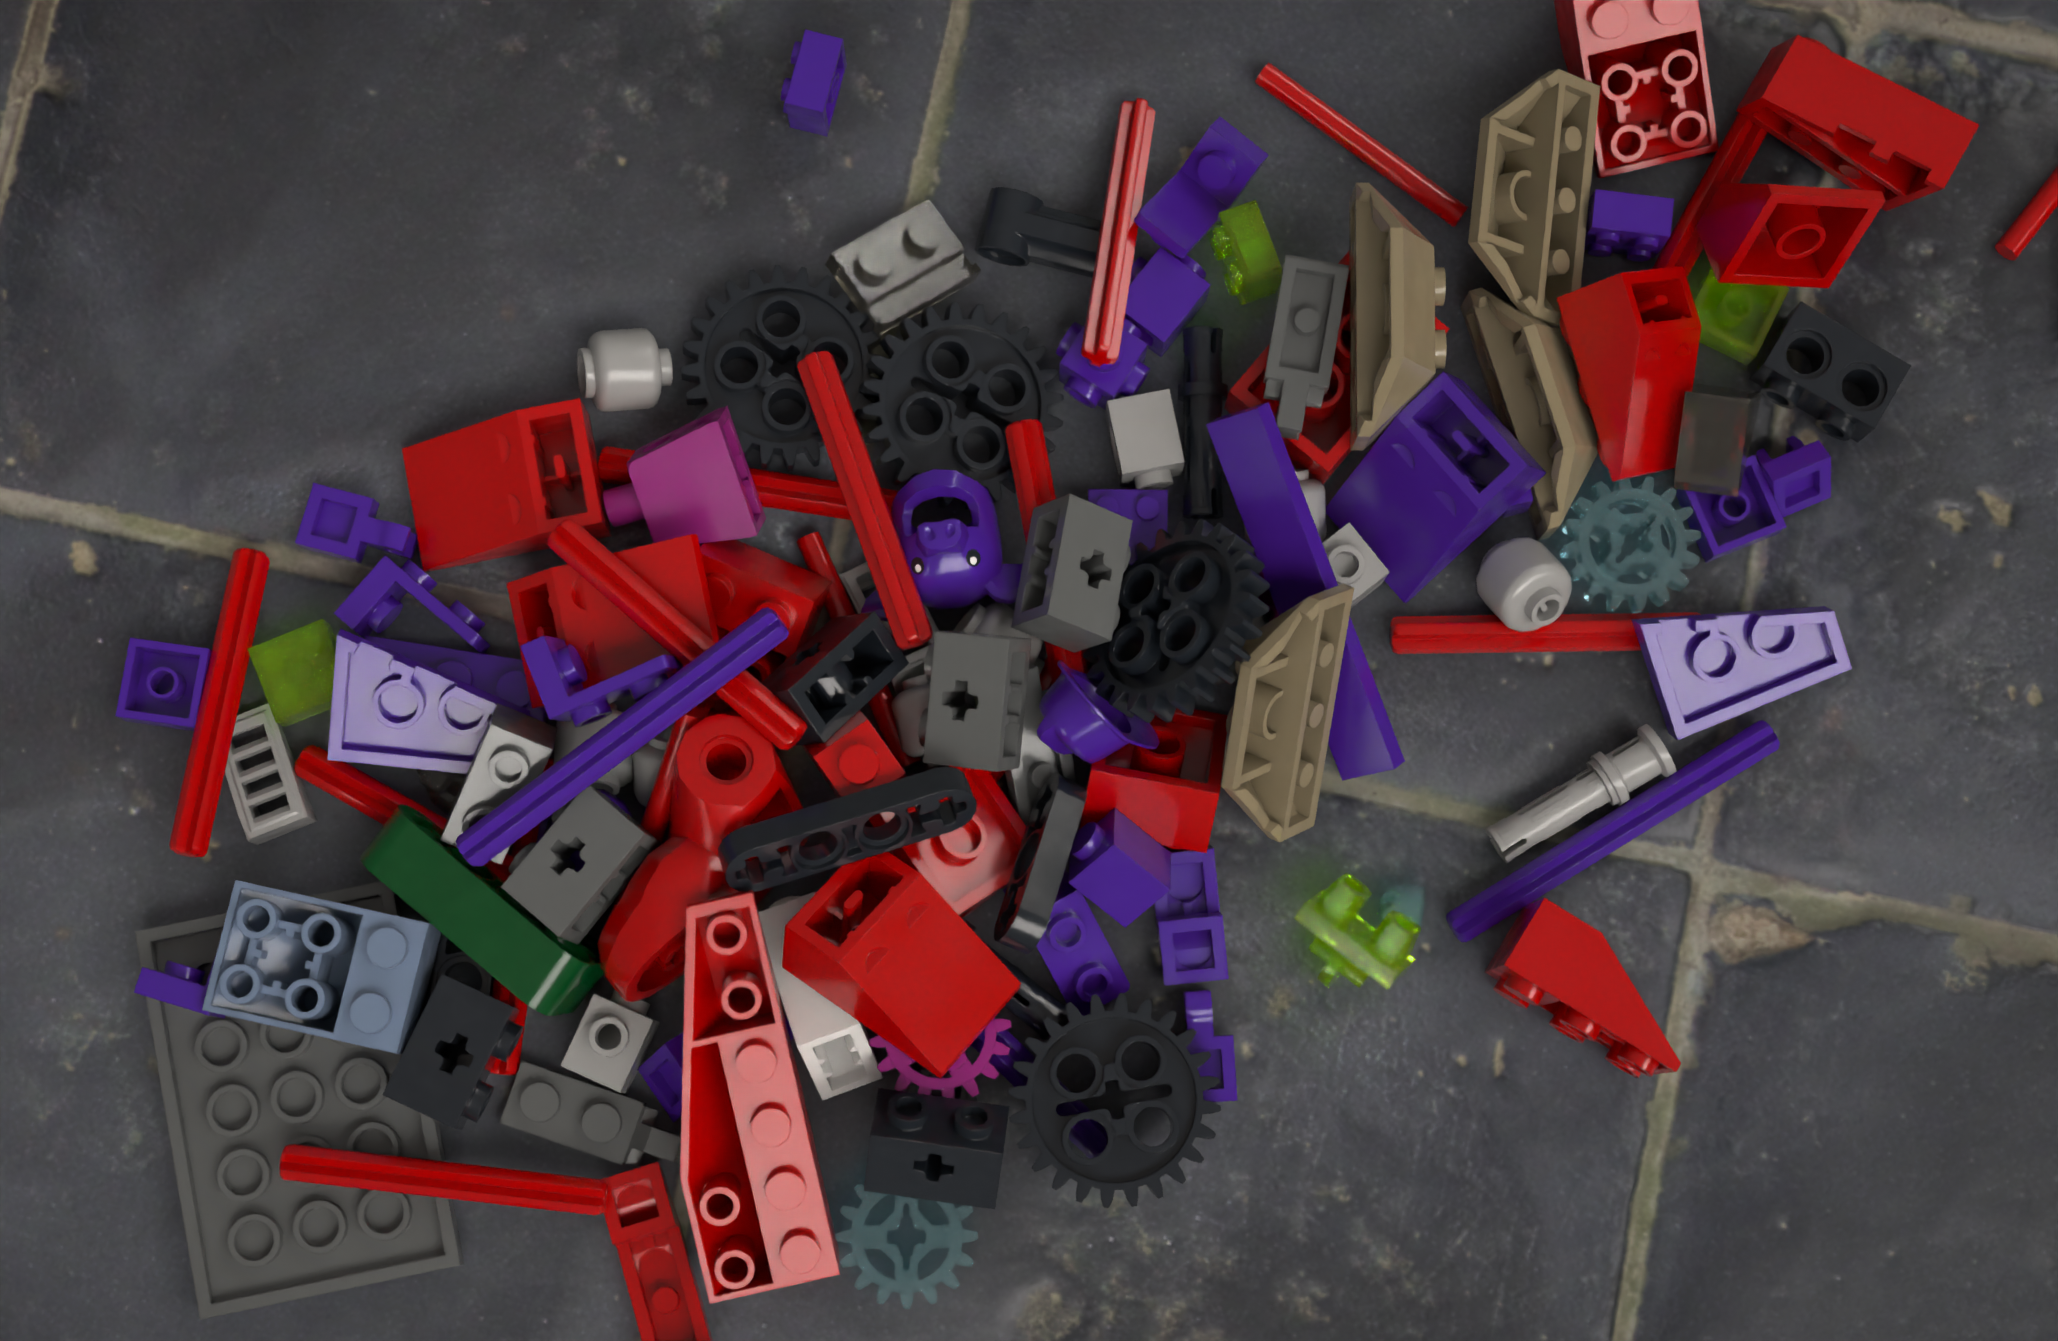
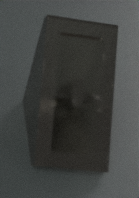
(1715, 438)

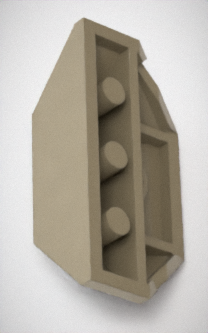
(1536, 191)
(1390, 314)
(1536, 398)
(1286, 713)

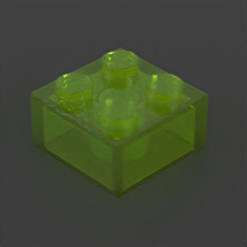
(1246, 252)
(1736, 315)
(297, 671)

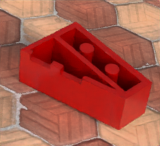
(1856, 122)

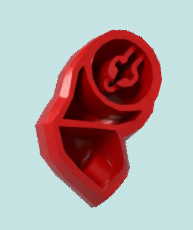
(721, 782)

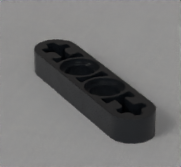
(846, 821)

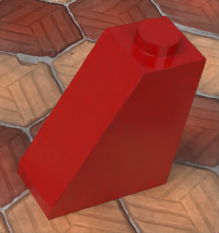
(855, 758)

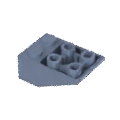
(321, 967)

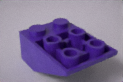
(1433, 483)

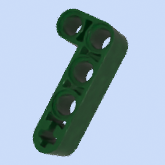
(481, 916)

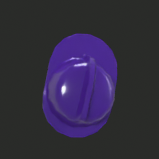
(1086, 723)

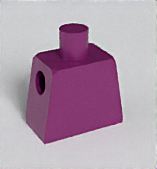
(690, 485)

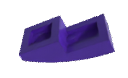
(1191, 921)

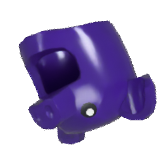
(949, 559)

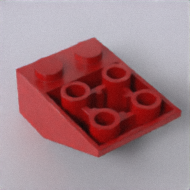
(1649, 77)
(1635, 360)
(505, 485)
(746, 581)
(570, 608)
(898, 960)
(1576, 977)

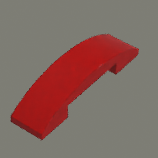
(654, 1256)

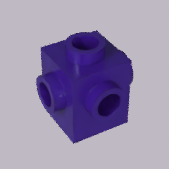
(1110, 381)

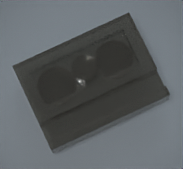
(902, 267)

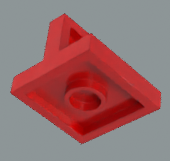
(974, 859)

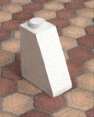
(827, 1037)

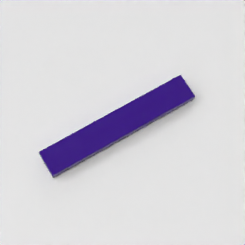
(1298, 568)

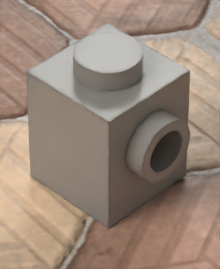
(611, 1041)

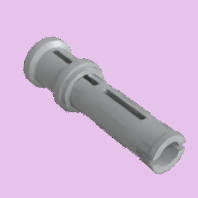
(1605, 781)

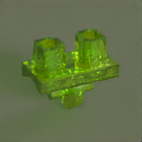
(1352, 944)

